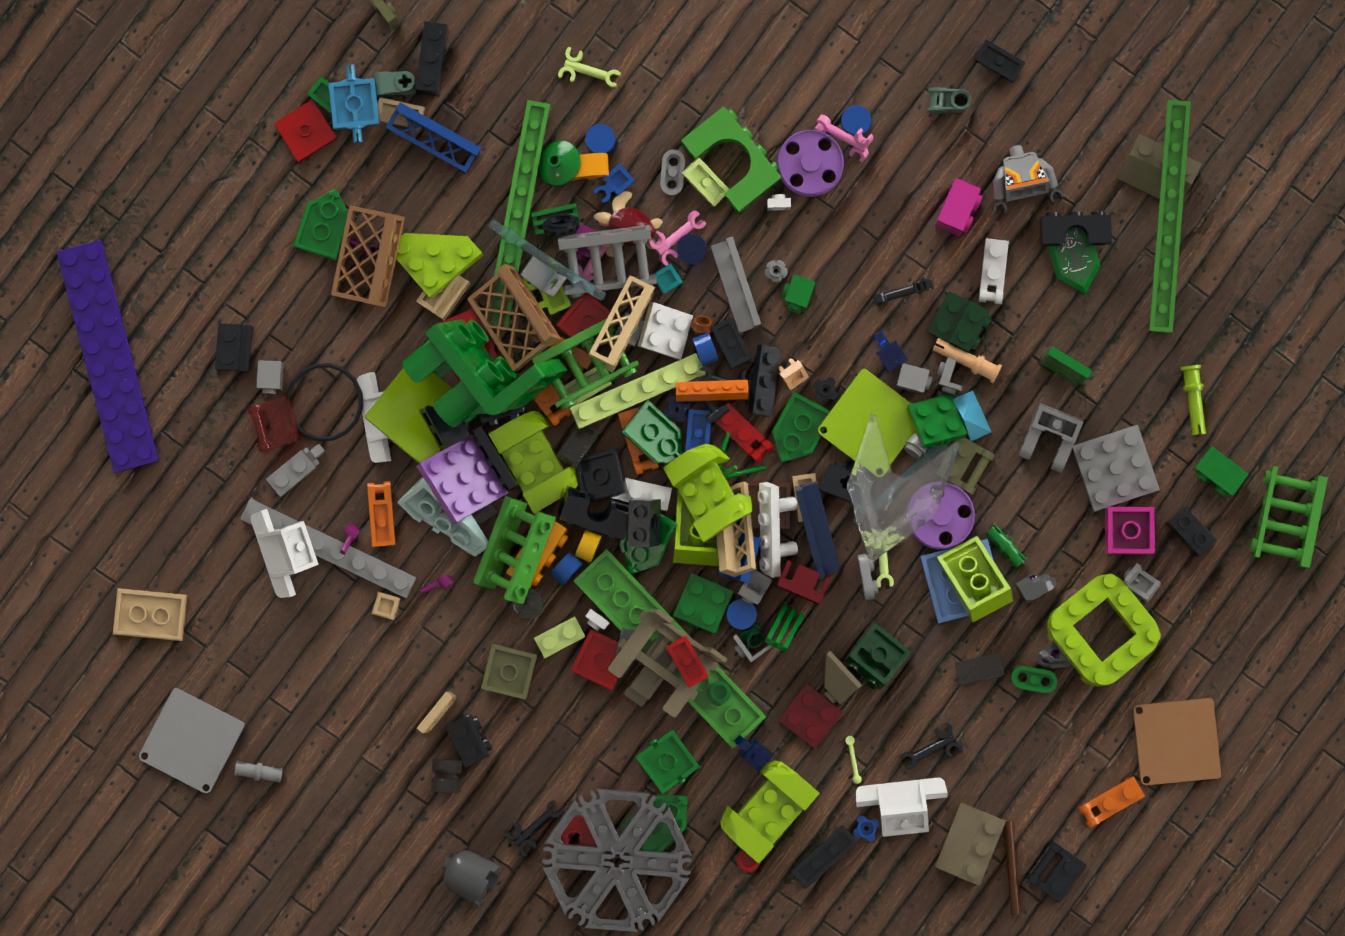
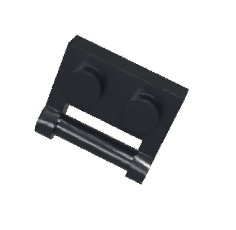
(1062, 875)

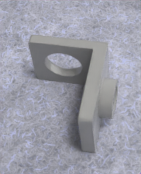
(542, 277)
(742, 650)

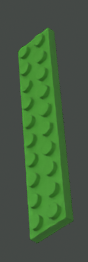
(623, 601)

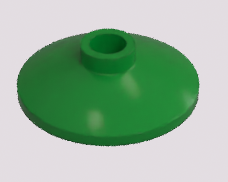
(565, 168)

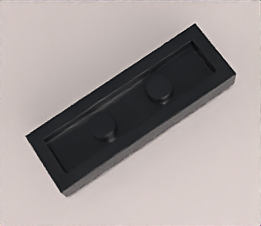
(764, 380)
(495, 459)
(824, 856)

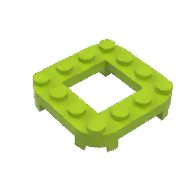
(1079, 653)

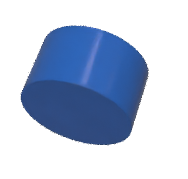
(854, 119)
(600, 139)
(705, 349)
(566, 568)
(741, 614)

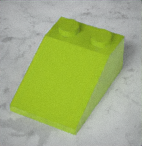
(687, 542)
(975, 579)

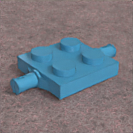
(354, 103)

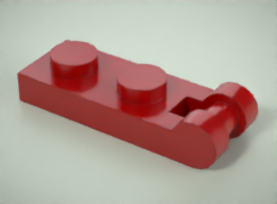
(743, 433)

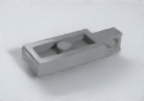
(295, 470)

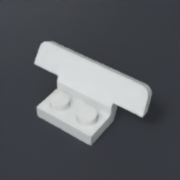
(376, 440)
(283, 550)
(902, 803)

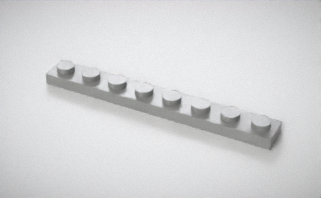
(352, 560)

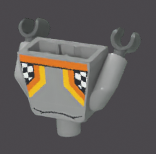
(1023, 177)

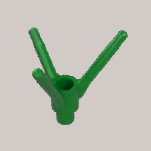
(728, 473)

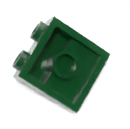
(960, 322)
(876, 657)

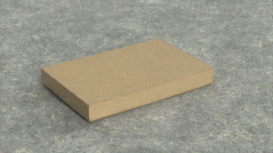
(150, 614)
(437, 712)

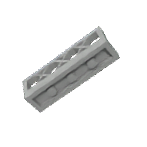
(736, 285)

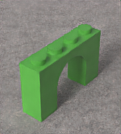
(724, 128)

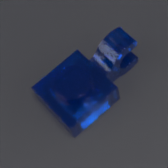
(890, 354)
(754, 753)

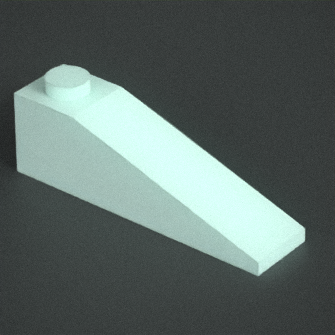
(423, 505)

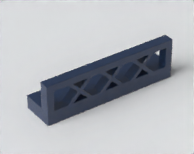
(817, 528)

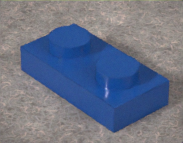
(697, 429)

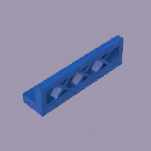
(436, 129)

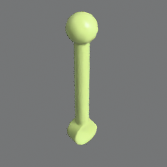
(850, 741)

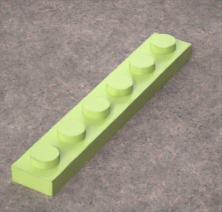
(636, 391)

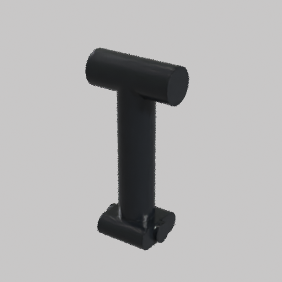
(716, 412)

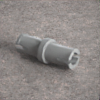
(258, 771)

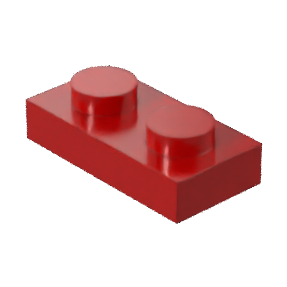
(687, 661)

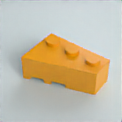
(556, 539)

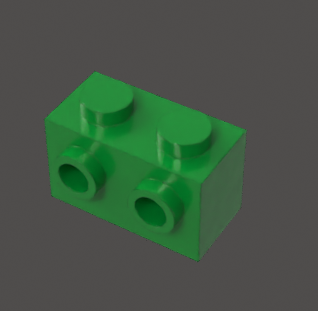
(797, 294)
(1219, 472)

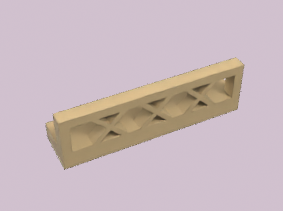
(626, 330)
(729, 550)

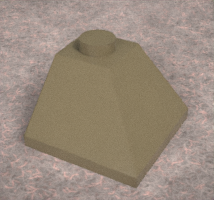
(838, 680)

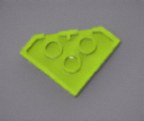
(436, 259)

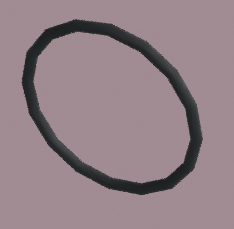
(358, 389)

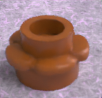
(701, 325)

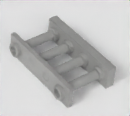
(616, 239)

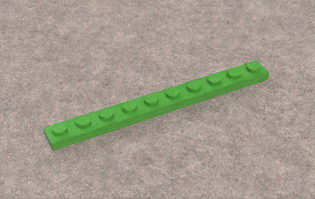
(521, 195)
(1170, 215)

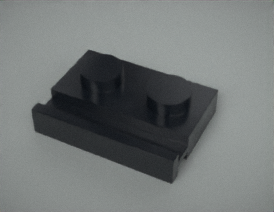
(233, 347)

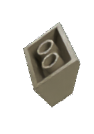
(1144, 167)
(970, 844)

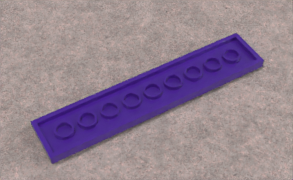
(107, 356)

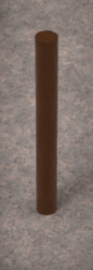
(1012, 868)

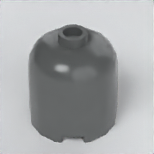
(470, 876)

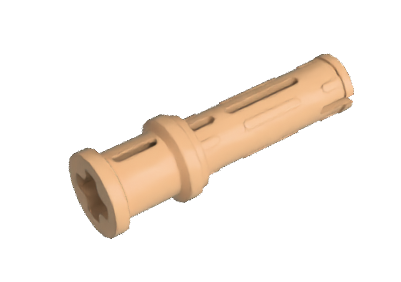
(977, 364)

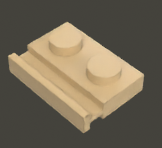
(446, 299)

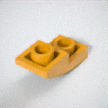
(593, 166)

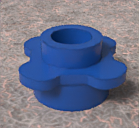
(870, 833)

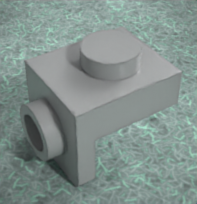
(945, 371)
(1141, 583)
(755, 588)

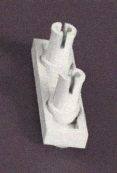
(770, 529)

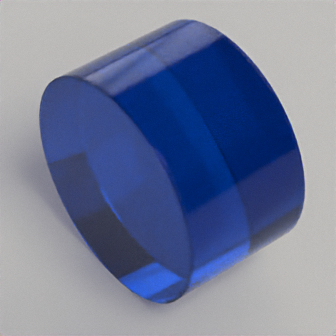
(691, 249)

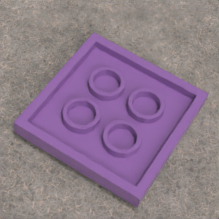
(461, 479)

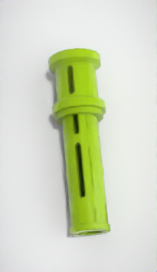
(1193, 388)

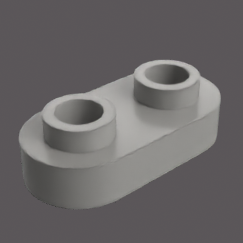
(672, 173)
(869, 587)

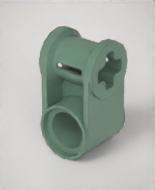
(389, 83)
(946, 100)

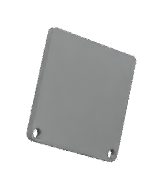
(191, 740)

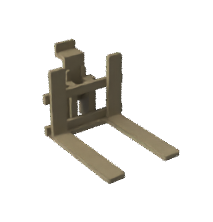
(658, 662)

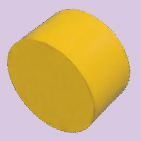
(588, 546)

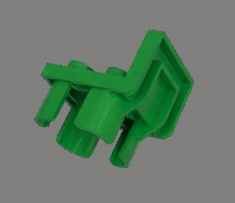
(484, 381)

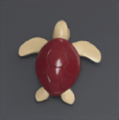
(625, 218)

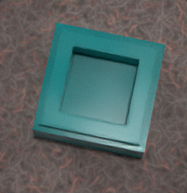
(667, 279)

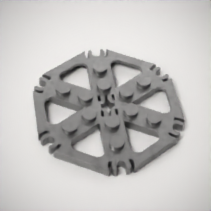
(604, 878)

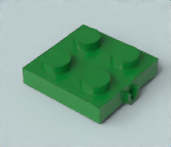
(936, 421)
(703, 603)
(667, 761)

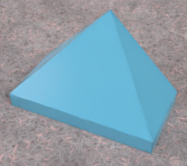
(972, 416)

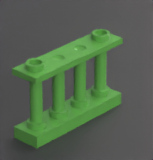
(566, 351)
(1305, 532)
(499, 546)

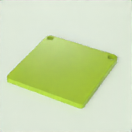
(851, 414)
(399, 417)

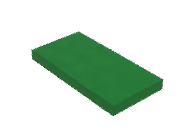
(1065, 366)

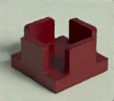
(802, 583)

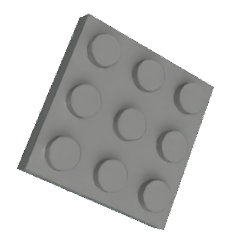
(1115, 468)

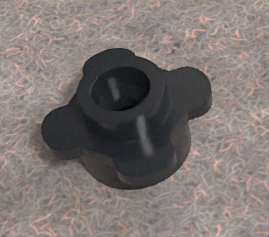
(830, 394)

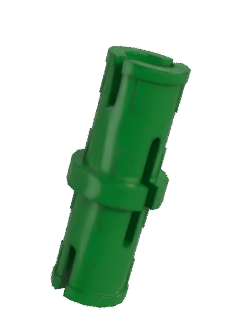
(1005, 546)

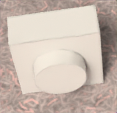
(778, 203)
(596, 620)

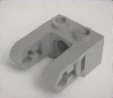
(1058, 423)

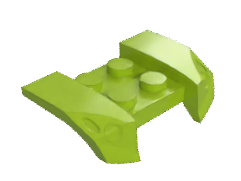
(533, 460)
(707, 490)
(768, 810)

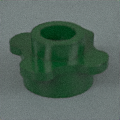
(752, 637)

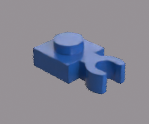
(616, 182)

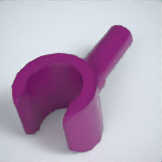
(355, 243)
(351, 533)
(445, 582)

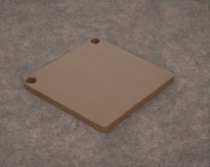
(1177, 741)

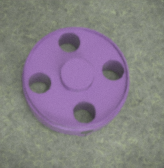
(810, 163)
(947, 520)

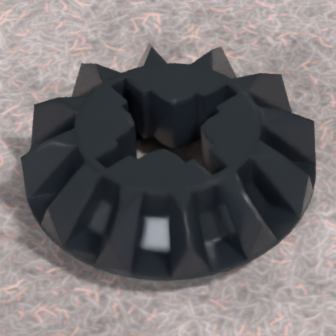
(561, 224)

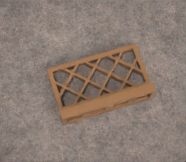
(385, 256)
(524, 301)

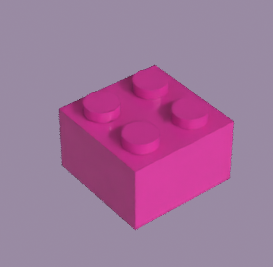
(958, 206)
(1129, 531)

